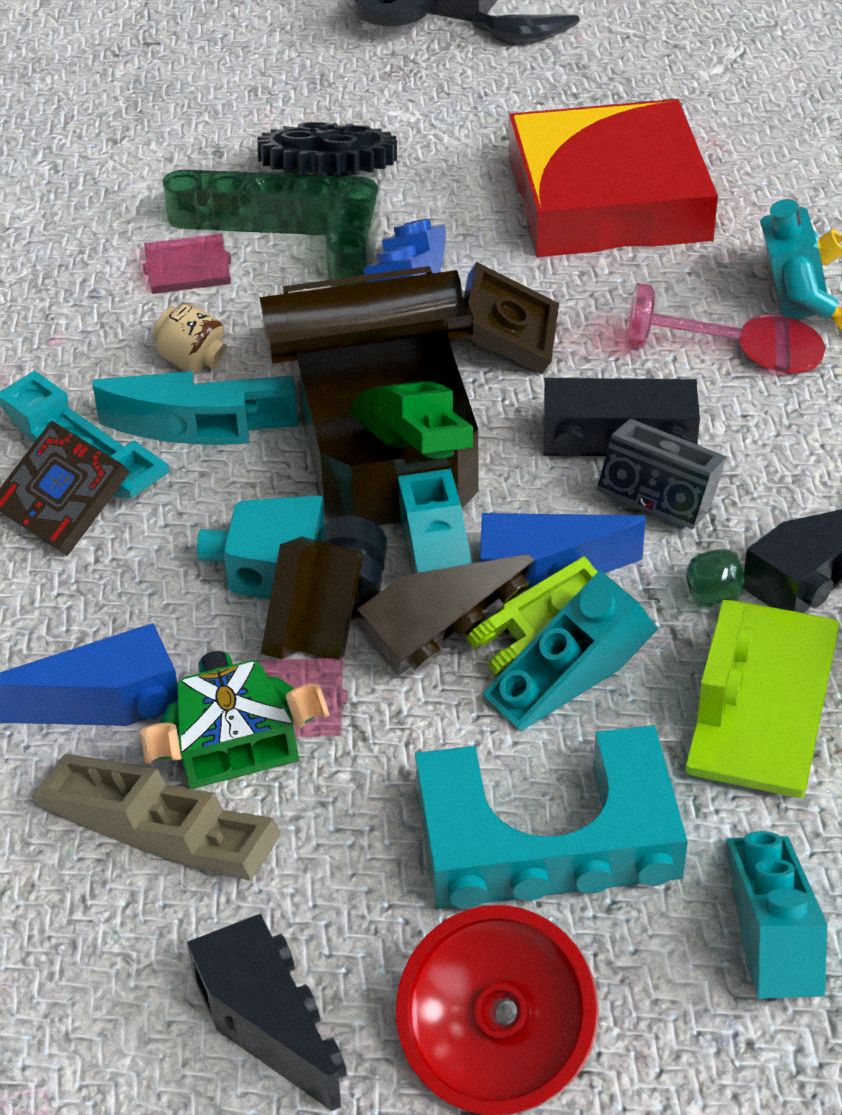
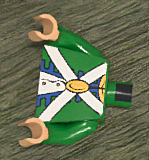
(231, 721)

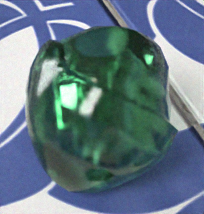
(715, 577)

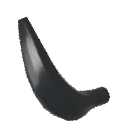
(524, 27)

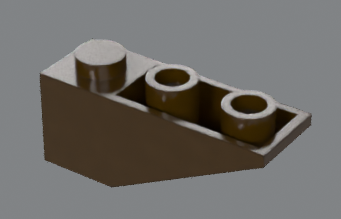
(430, 606)

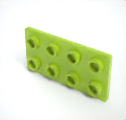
(762, 698)

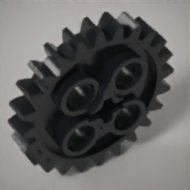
(327, 149)

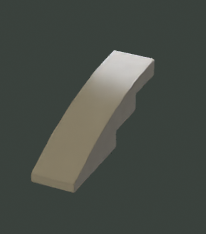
(157, 818)

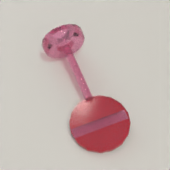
(769, 339)

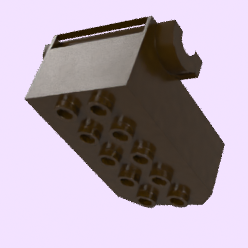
(365, 339)

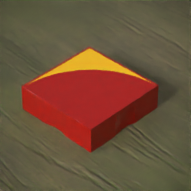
(611, 177)

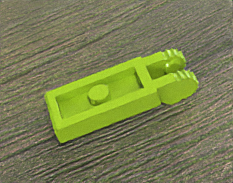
(531, 612)

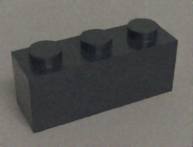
(587, 411)

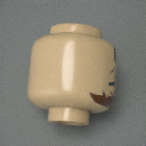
(189, 338)

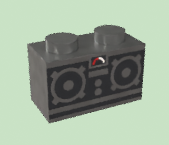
(660, 474)

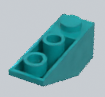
(432, 521)
(572, 653)
(778, 917)

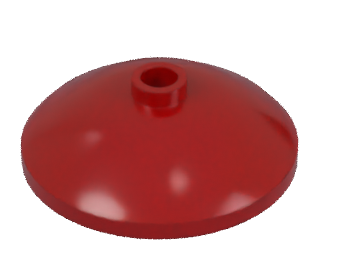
(452, 999)

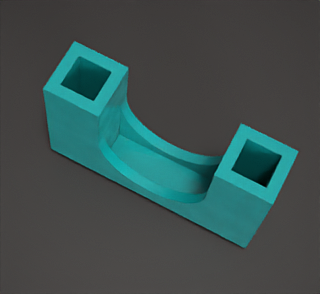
(484, 860)

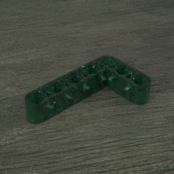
(282, 203)

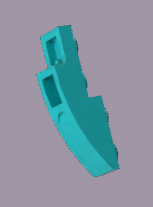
(179, 411)

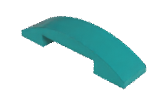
(37, 401)

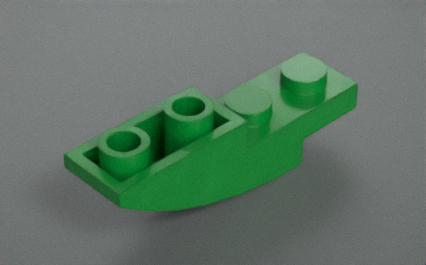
(414, 416)

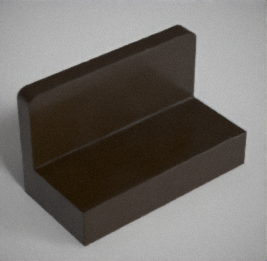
(311, 599)

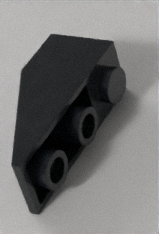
(796, 562)
(258, 1006)

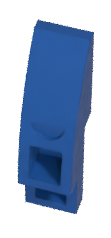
(412, 246)

